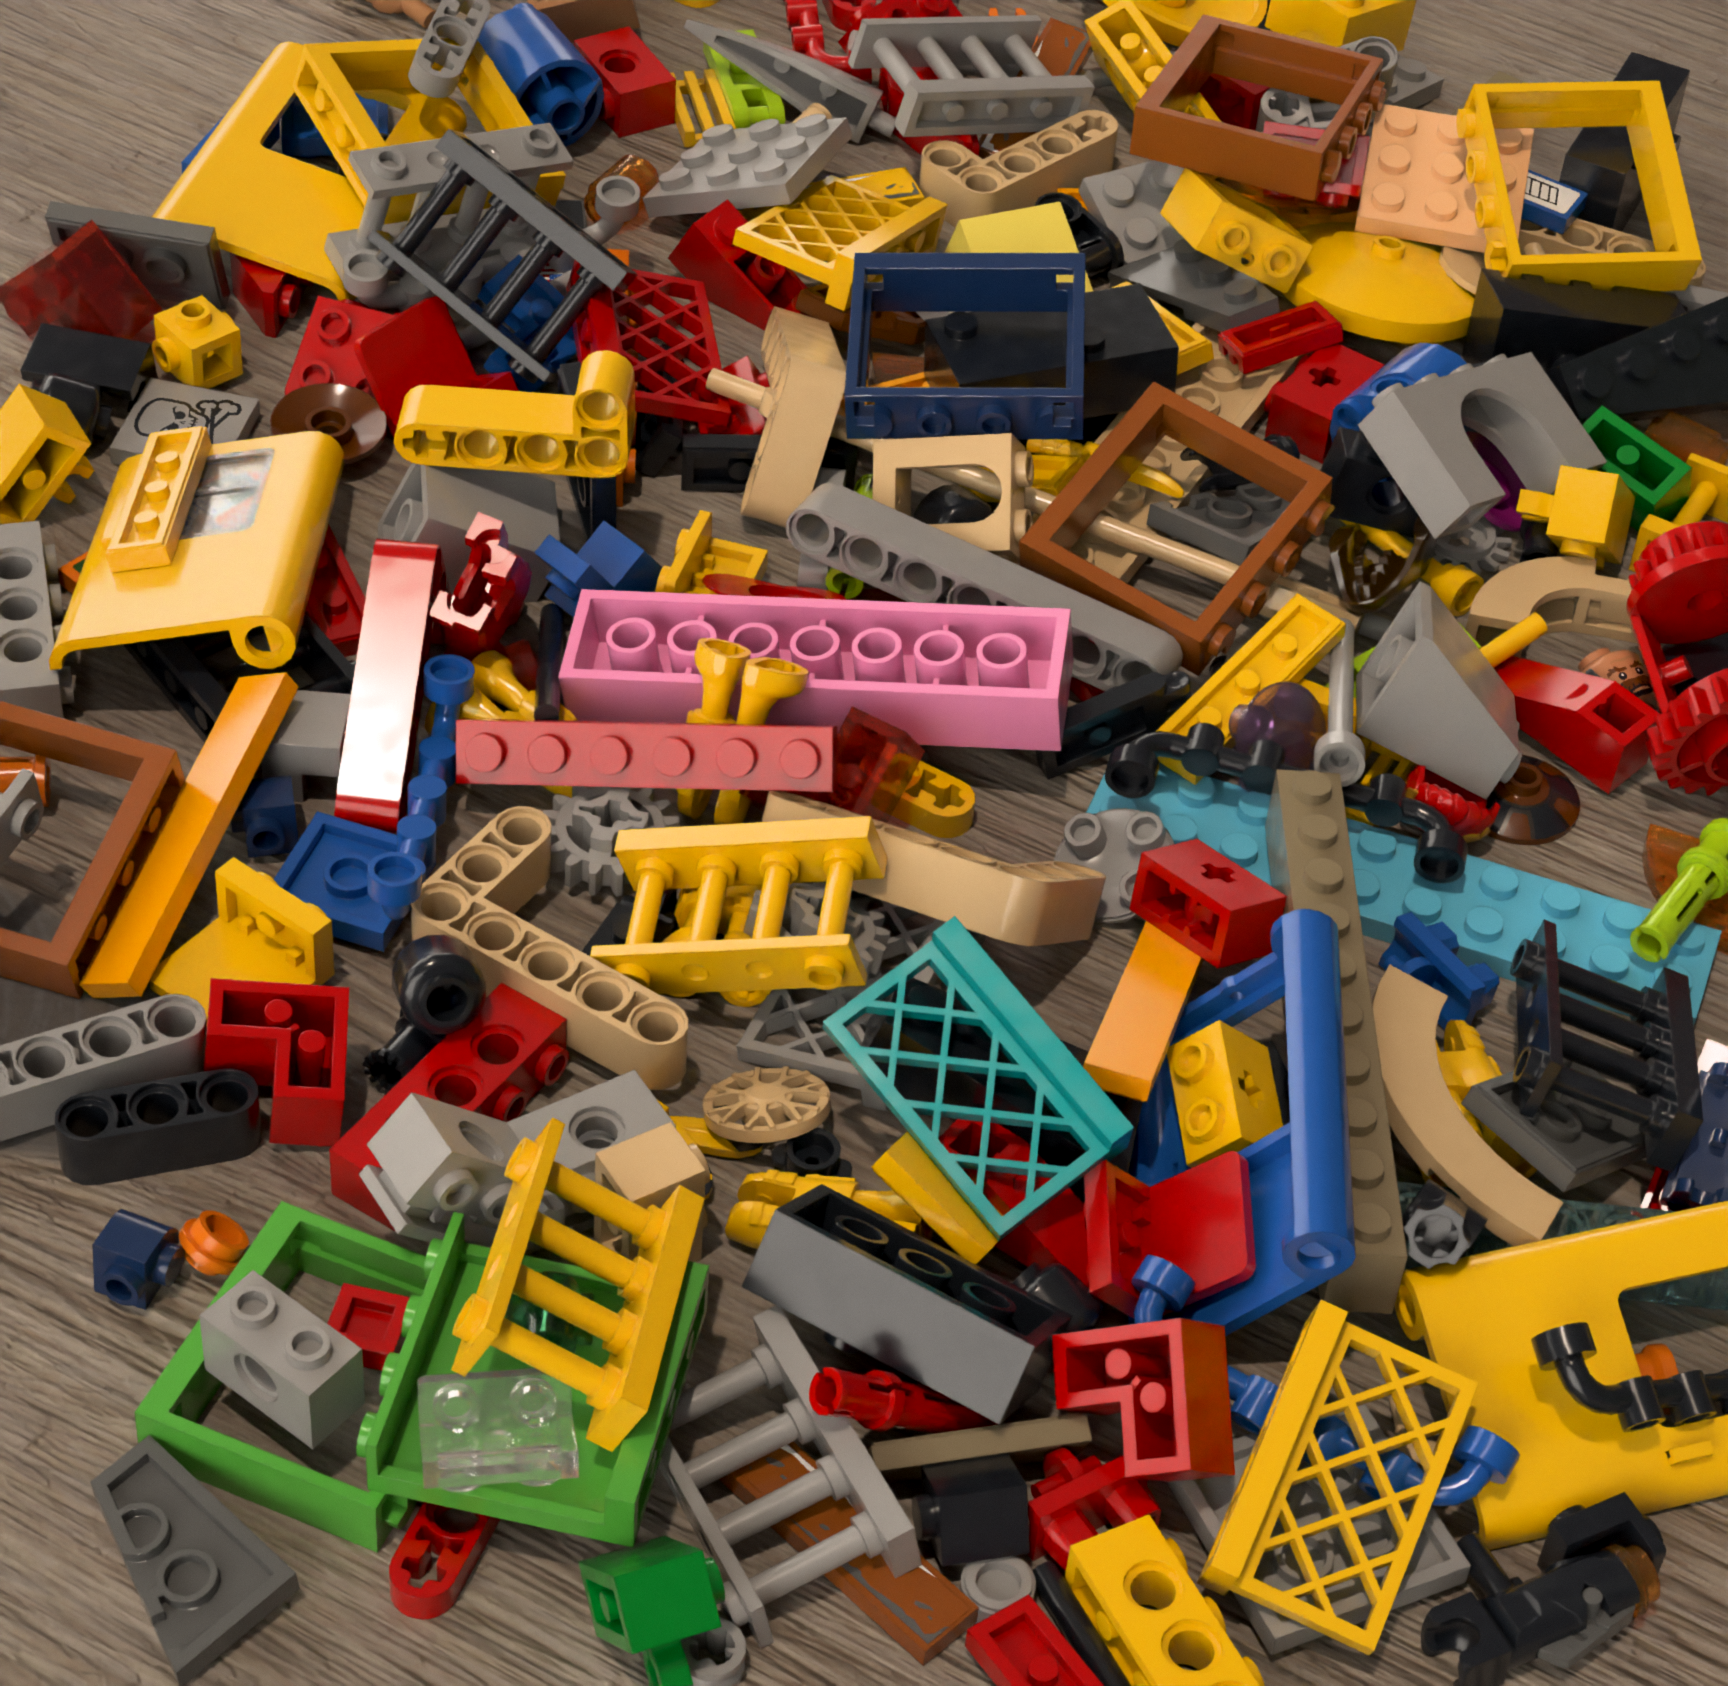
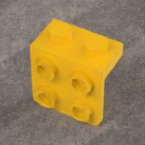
(257, 937)

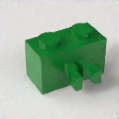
(1649, 470)
(653, 1599)

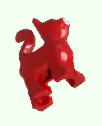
(486, 595)

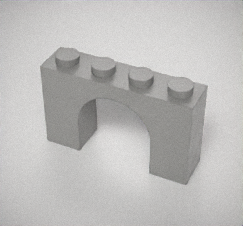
(1508, 402)

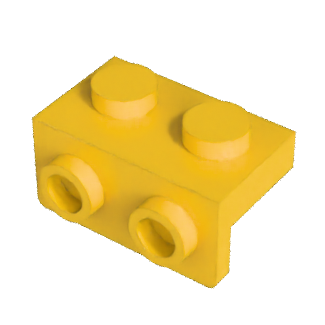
(701, 555)

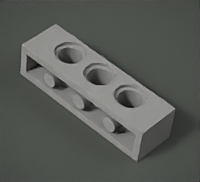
(27, 619)

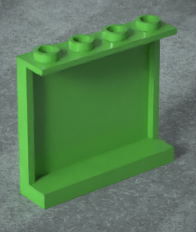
(611, 1486)

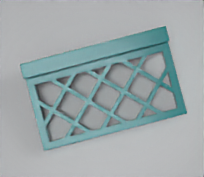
(1025, 1041)

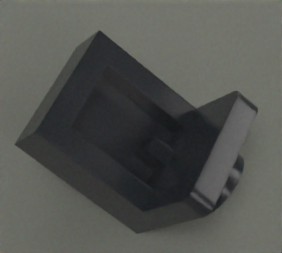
(1590, 1529)

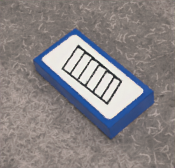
(1551, 203)

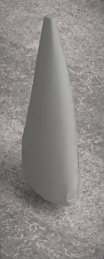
(800, 78)

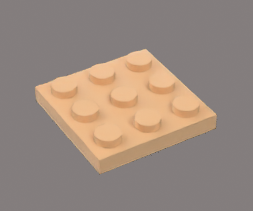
(1419, 181)

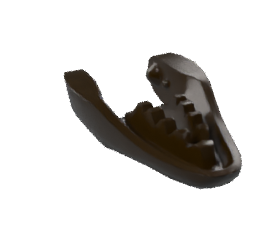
(1373, 586)

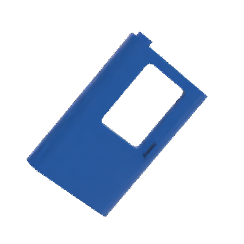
(1301, 1169)

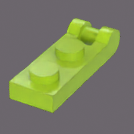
(743, 91)

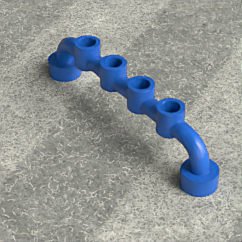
(398, 876)
(1480, 1451)

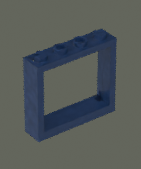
(965, 285)

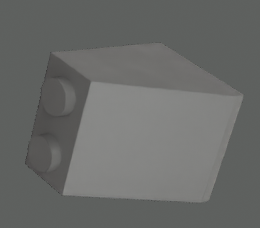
(442, 502)
(1438, 698)

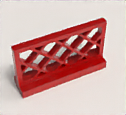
(602, 329)

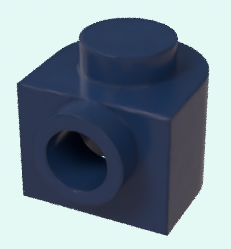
(267, 817)
(135, 1259)

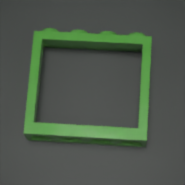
(169, 1412)

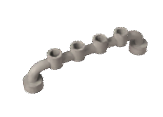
(367, 278)

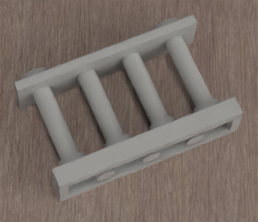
(973, 104)
(419, 167)
(841, 1472)

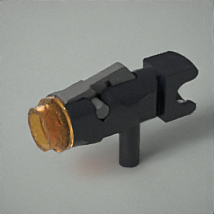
(1548, 1617)

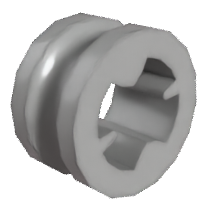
(716, 1641)

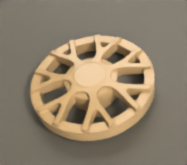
(765, 1103)

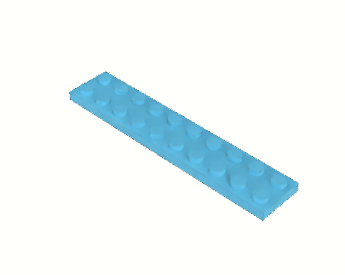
(1486, 907)

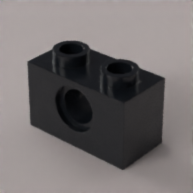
(1357, 488)

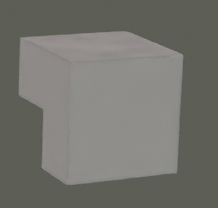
(308, 739)

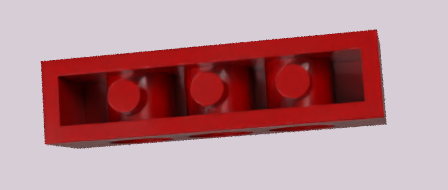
(481, 1068)

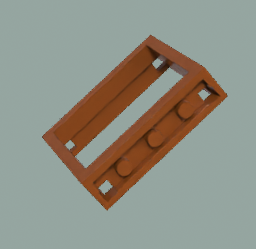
(1270, 60)
(1153, 416)
(154, 787)

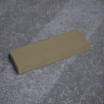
(1023, 1441)

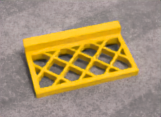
(832, 225)
(1274, 1467)

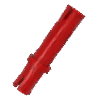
(885, 1401)

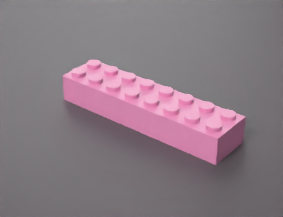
(924, 667)

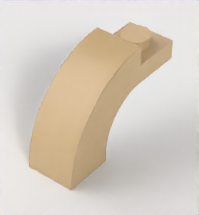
(1560, 591)

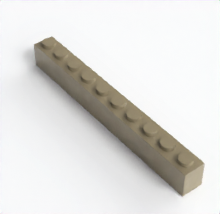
(1315, 871)

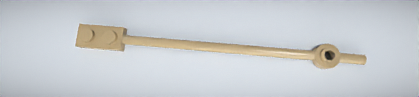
(1037, 501)

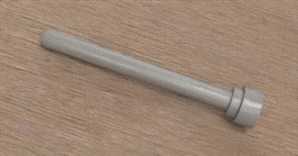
(1339, 748)

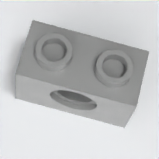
(282, 1359)

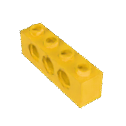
(1133, 55)
(1140, 1567)

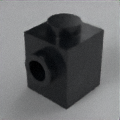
(973, 1509)

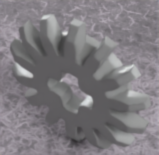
(1483, 551)

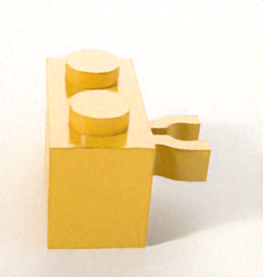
(37, 453)
(1585, 515)

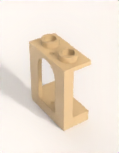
(998, 452)

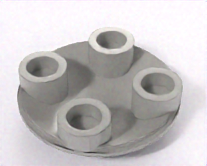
(1113, 845)

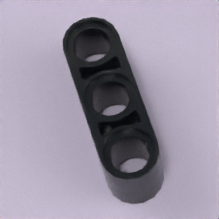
(158, 1126)

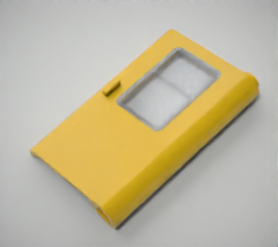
(239, 560)

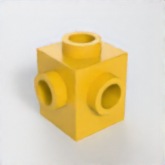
(197, 343)

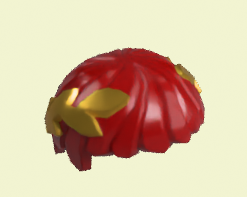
(1461, 807)

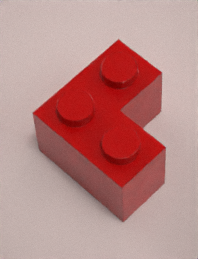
(289, 1041)
(1165, 1384)

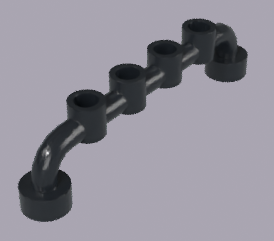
(1134, 769)
(1637, 1400)

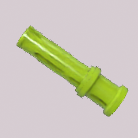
(1700, 878)

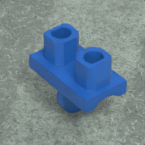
(1431, 957)

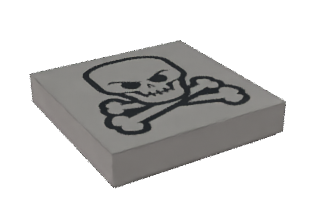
(174, 406)

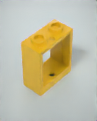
(1234, 227)

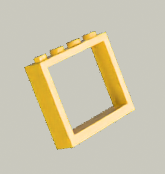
(334, 70)
(1583, 104)

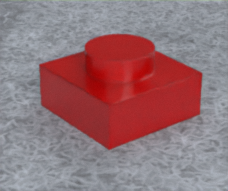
(370, 1321)

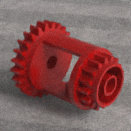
(1677, 600)

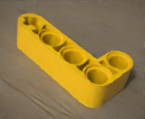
(526, 430)

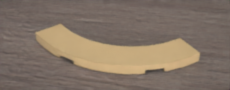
(1433, 1125)

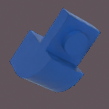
(603, 563)

